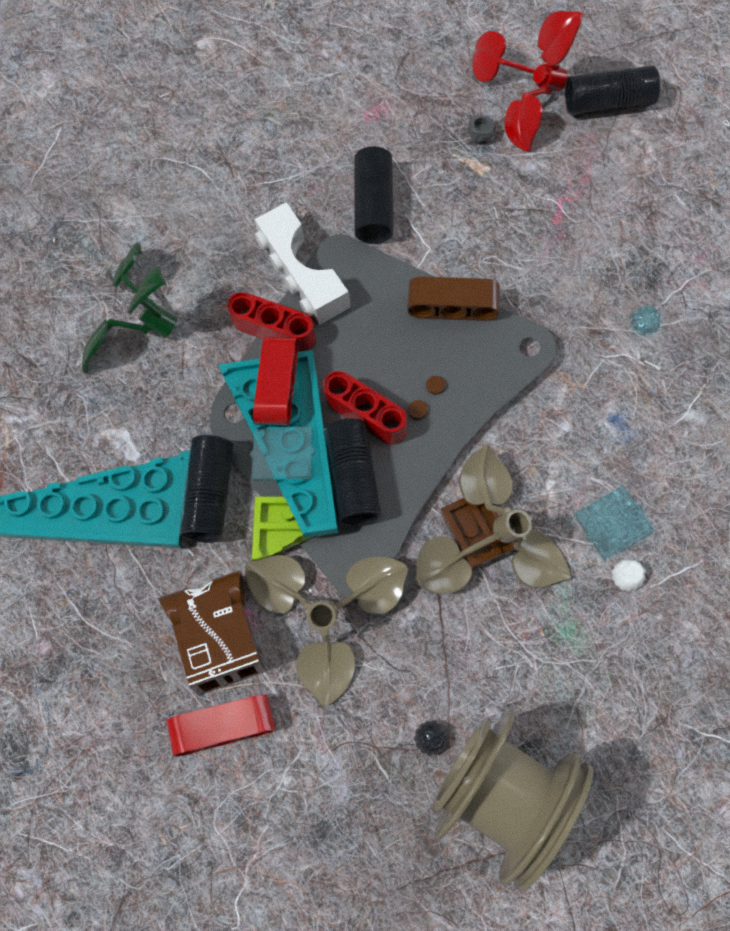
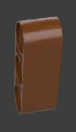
(453, 298)

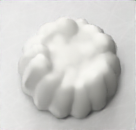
(628, 575)

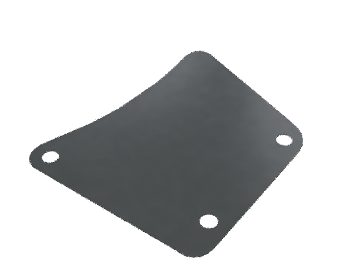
(395, 358)

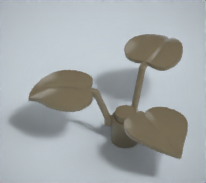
(537, 561)
(326, 667)

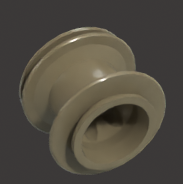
(513, 800)

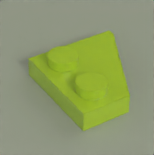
(273, 528)

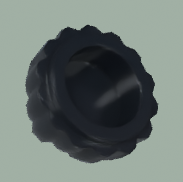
(431, 738)

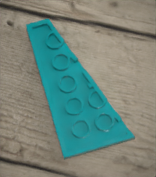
(308, 499)
(107, 507)

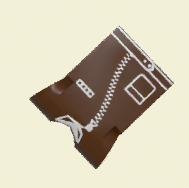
(214, 633)

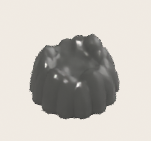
(481, 128)

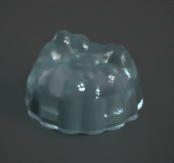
(645, 320)

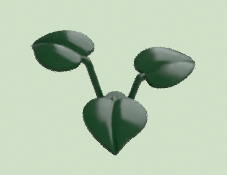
(152, 315)

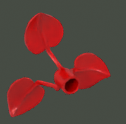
(555, 40)

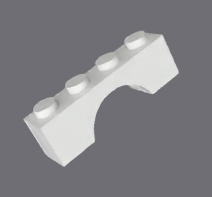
(319, 290)

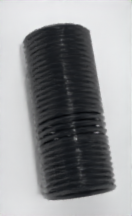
(608, 90)
(373, 195)
(355, 478)
(209, 480)

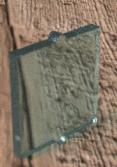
(282, 453)
(613, 522)

